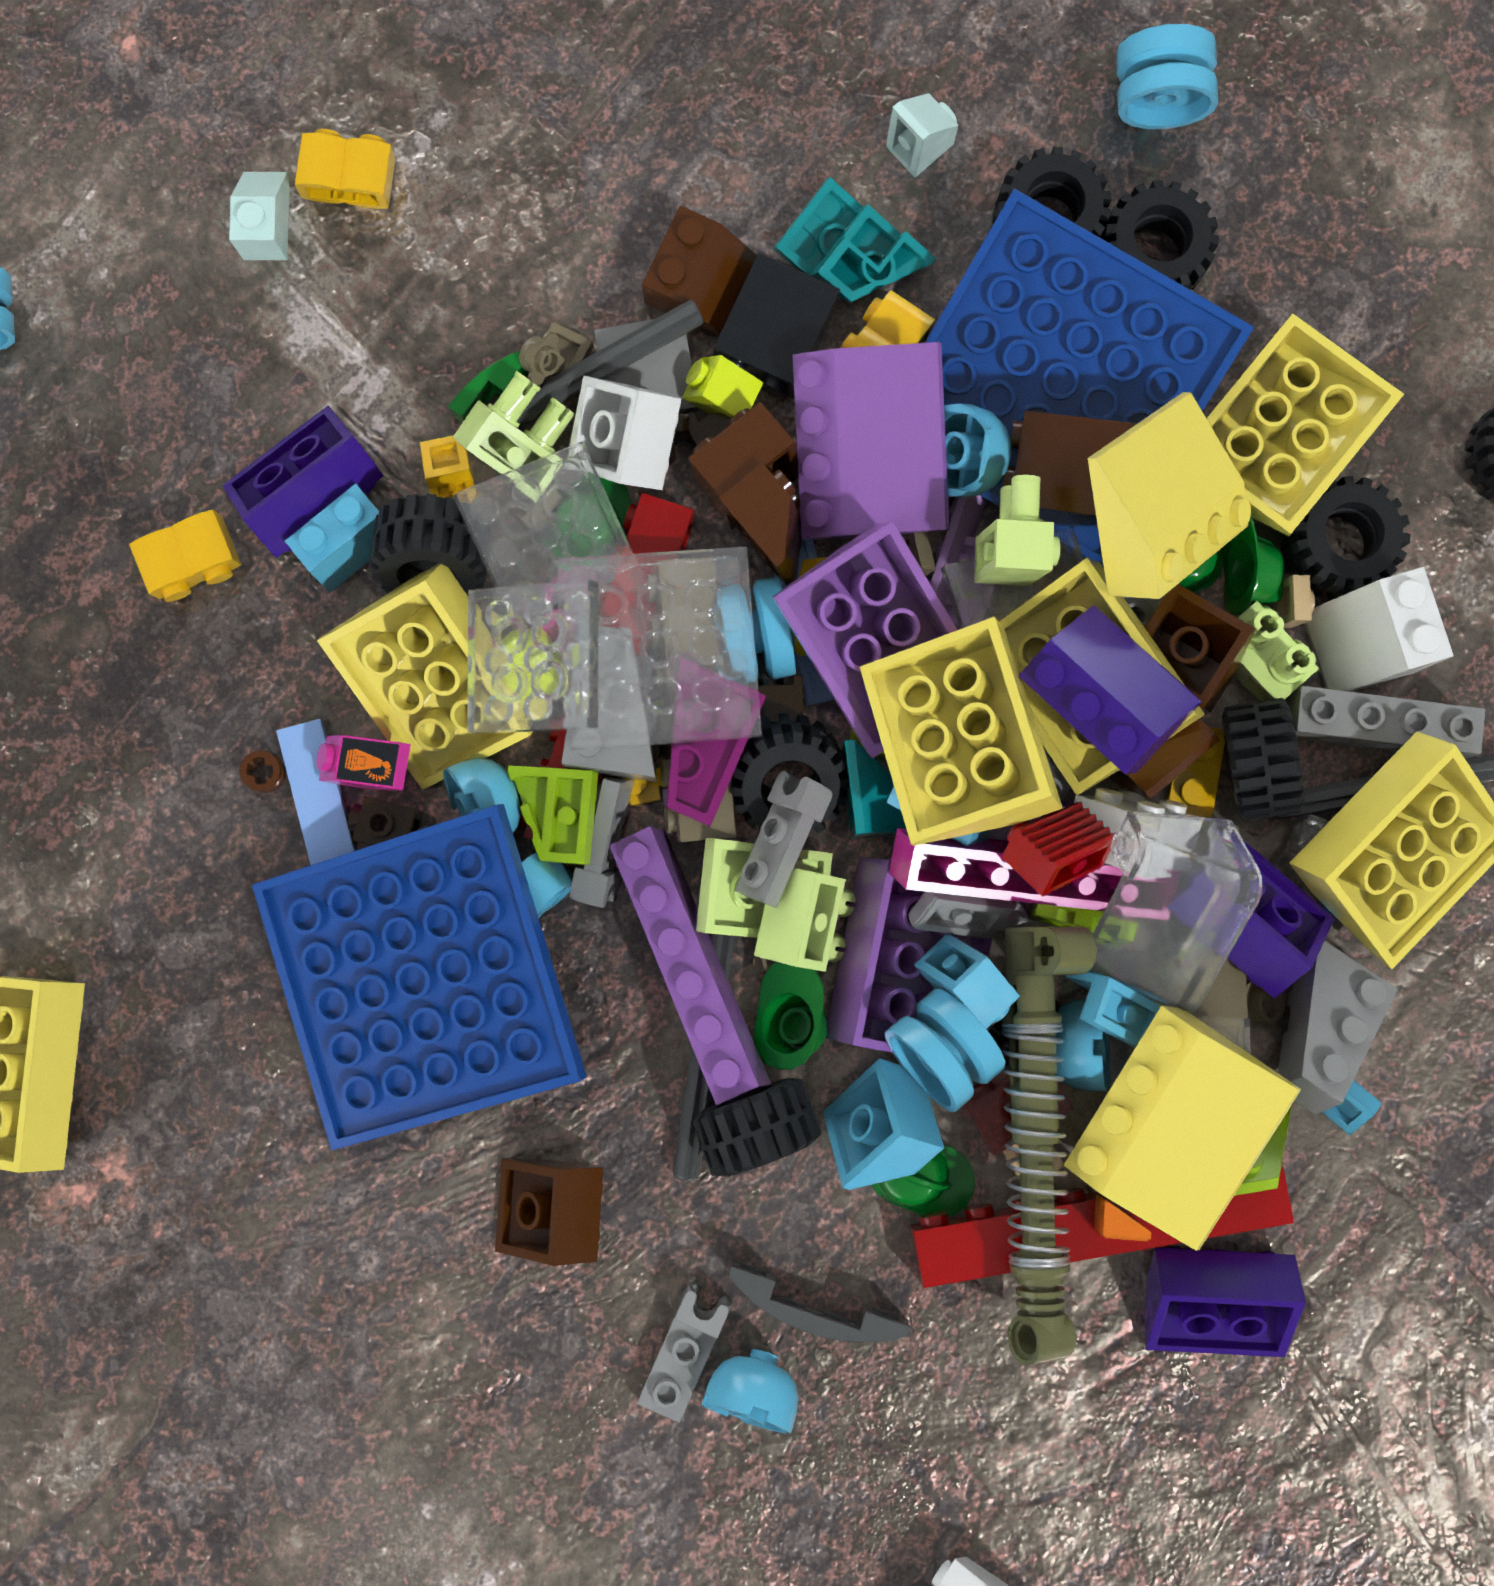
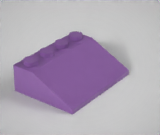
(871, 440)
(859, 609)
(878, 969)

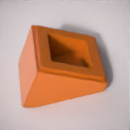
(1115, 1224)

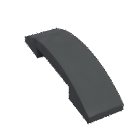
(871, 1326)

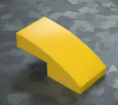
(446, 466)

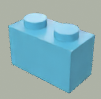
(337, 538)
(968, 978)

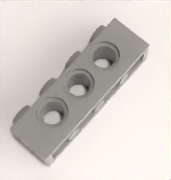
(1381, 720)

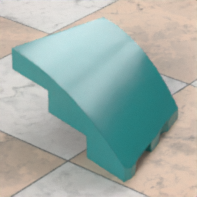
(849, 244)

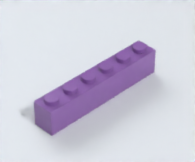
(690, 966)

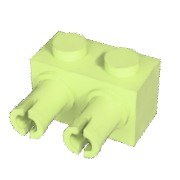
(494, 434)
(1019, 544)
(1273, 661)
(805, 921)

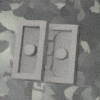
(660, 371)

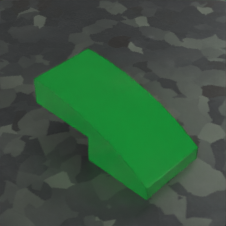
(485, 385)

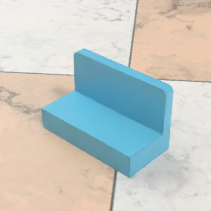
(1115, 1007)

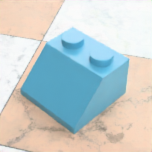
(881, 1127)

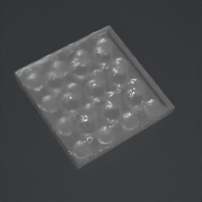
(671, 647)

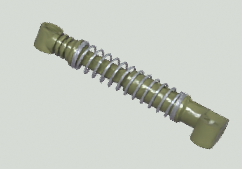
(1032, 959)

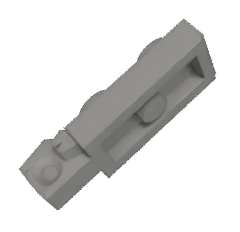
(967, 915)

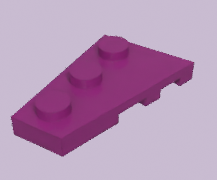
(702, 774)

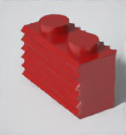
(1058, 848)

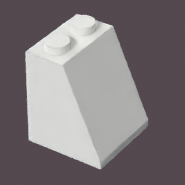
(1378, 633)

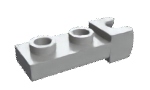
(782, 836)
(601, 880)
(683, 1355)

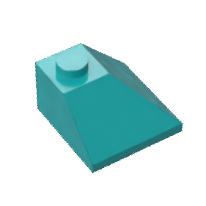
(867, 795)

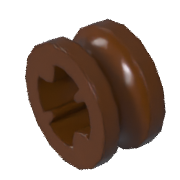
(270, 760)

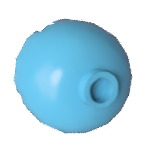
(975, 450)
(482, 784)
(1083, 1051)
(754, 1392)

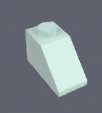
(920, 132)
(260, 216)

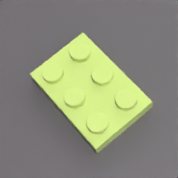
(722, 908)

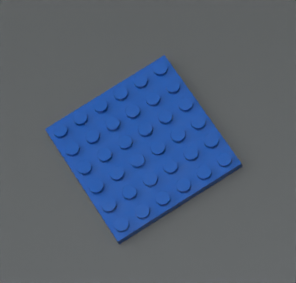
(1075, 331)
(419, 979)

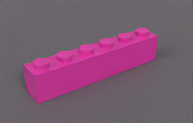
(981, 872)

